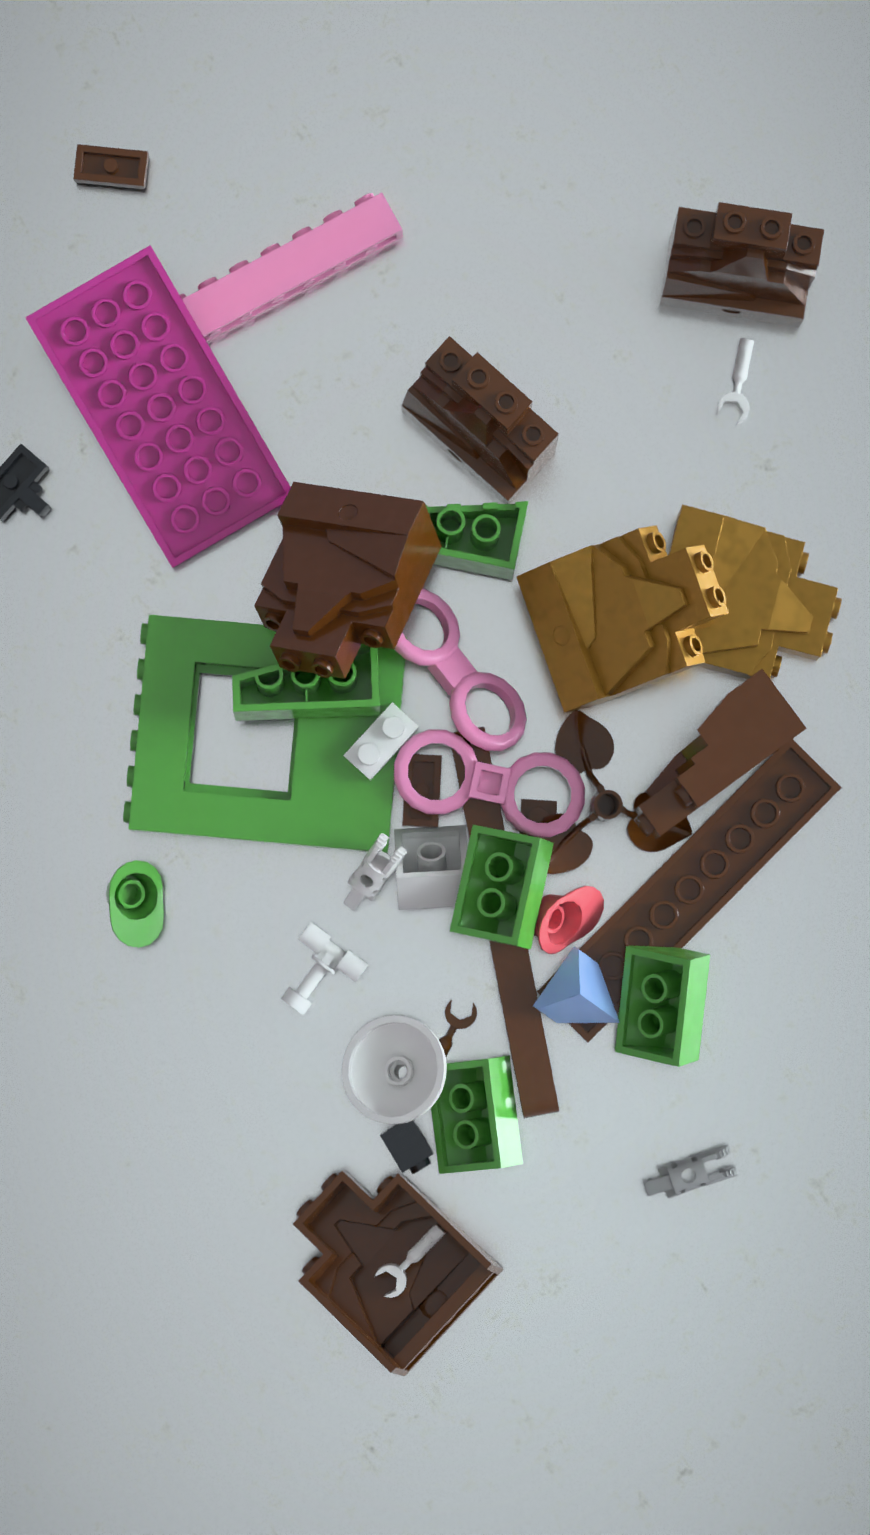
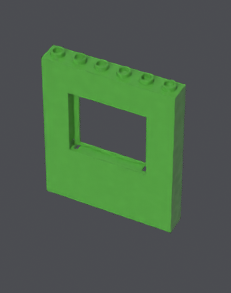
(326, 796)

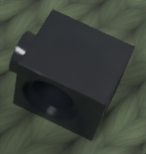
(407, 1146)

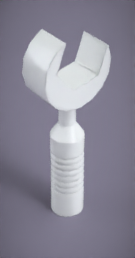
(739, 375)
(414, 1255)

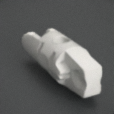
(373, 872)

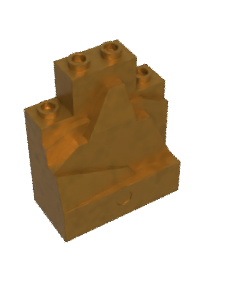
(763, 595)
(621, 614)

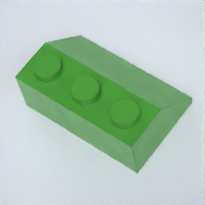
(501, 886)
(662, 1004)
(477, 1117)

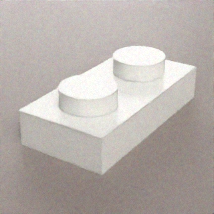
(381, 741)

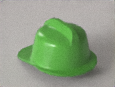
(136, 903)

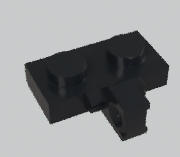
(19, 483)

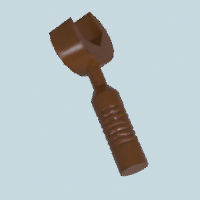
(446, 1041)

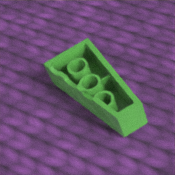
(479, 536)
(284, 694)

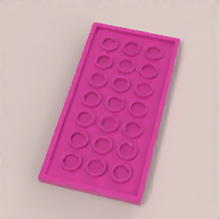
(160, 406)

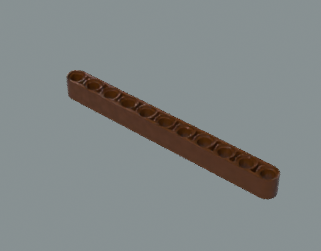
(515, 983)

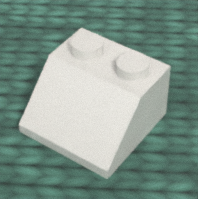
(432, 867)

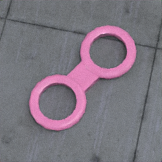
(459, 677)
(489, 783)

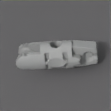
(673, 1182)

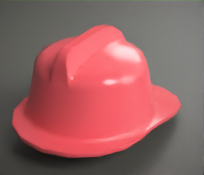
(567, 917)

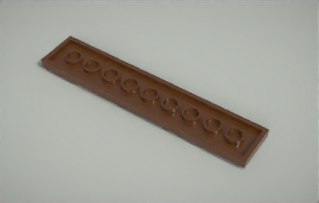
(711, 865)

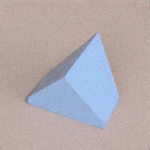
(577, 993)

